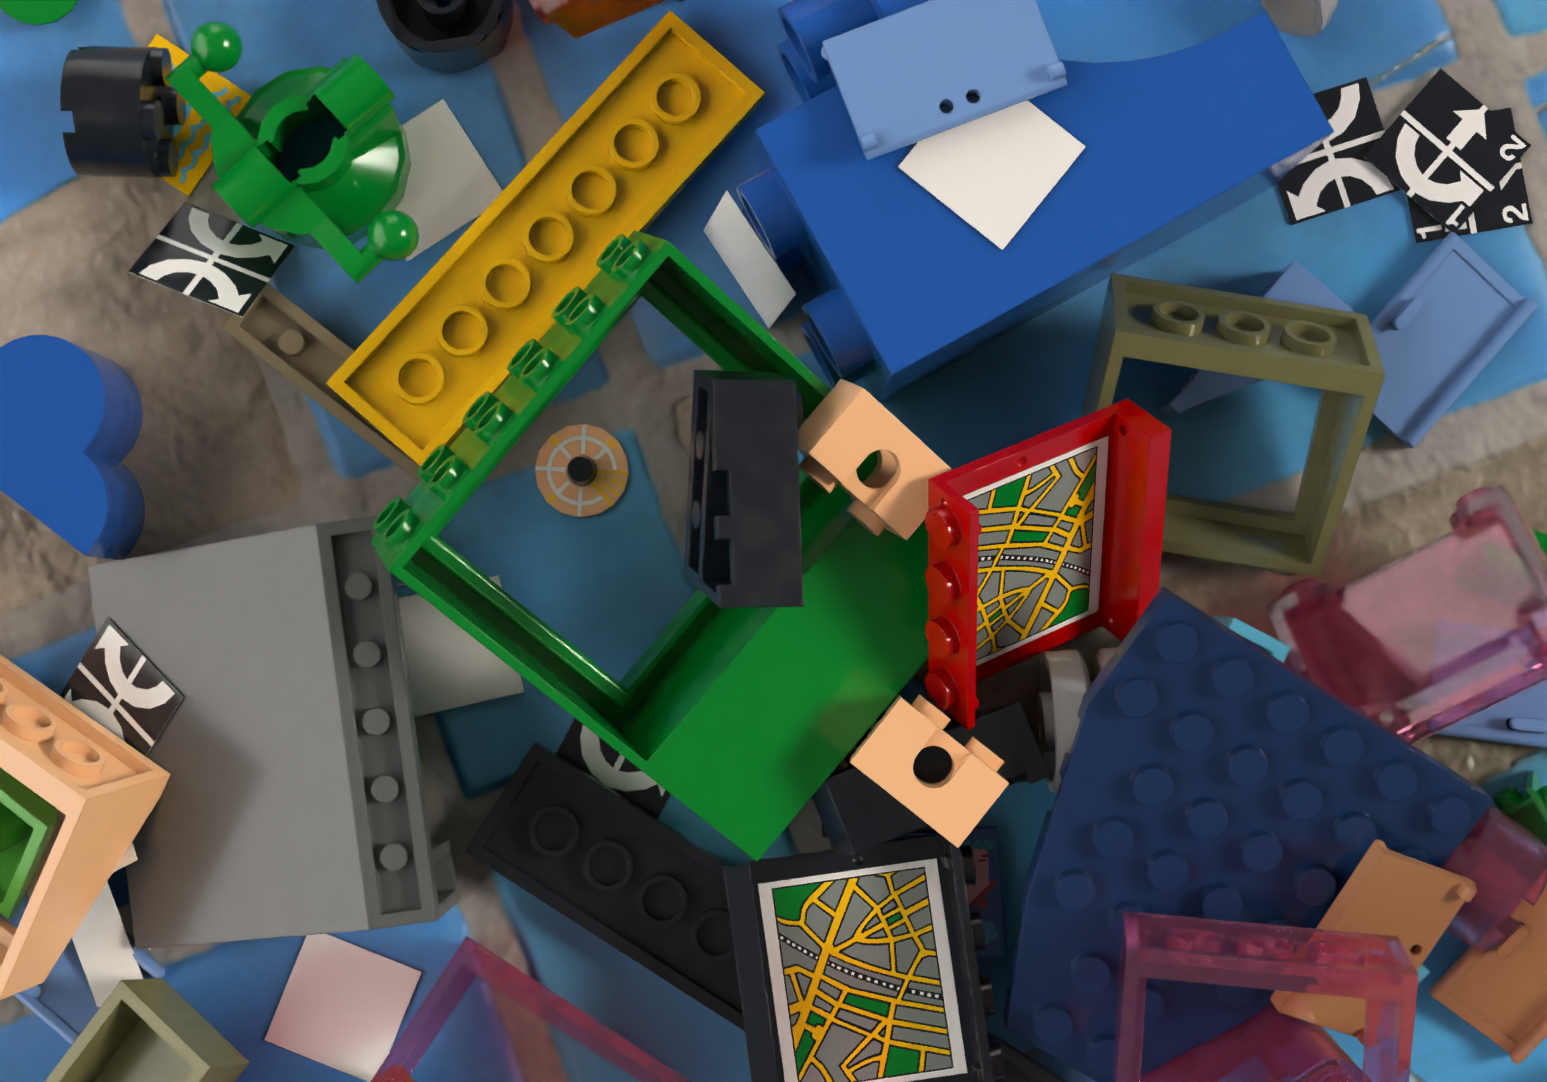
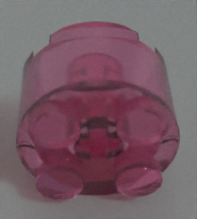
(1506, 867)

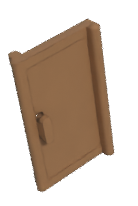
(1382, 897)
(1506, 986)

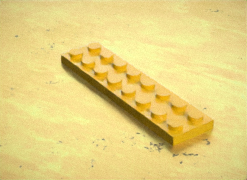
(542, 237)

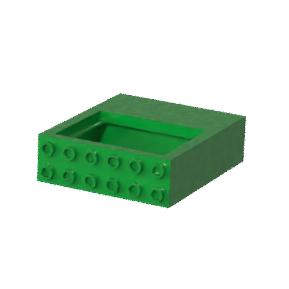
(727, 703)

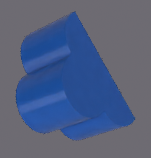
(63, 441)

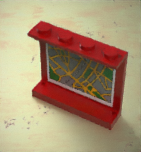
(1042, 547)

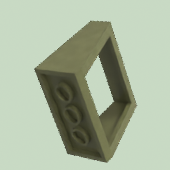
(1264, 342)

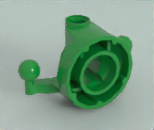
(330, 203)

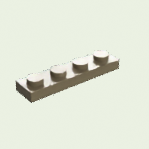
(307, 358)

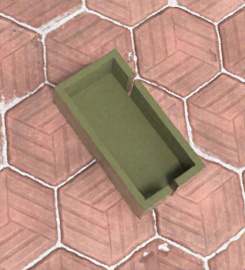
(149, 1036)

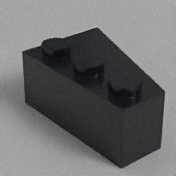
(745, 490)
(863, 814)

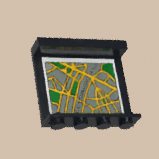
(863, 965)

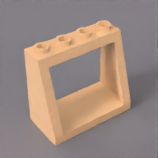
(106, 799)

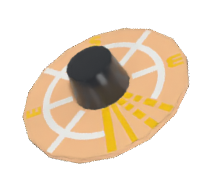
(581, 470)

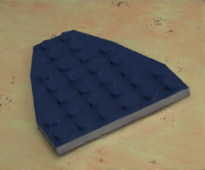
(1206, 794)

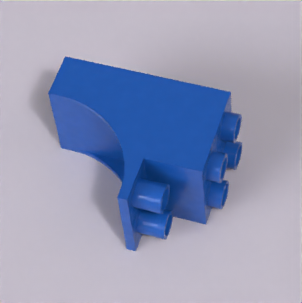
(917, 285)

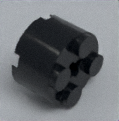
(449, 36)
(121, 111)

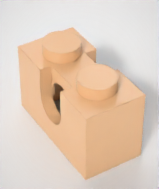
(843, 434)
(948, 805)

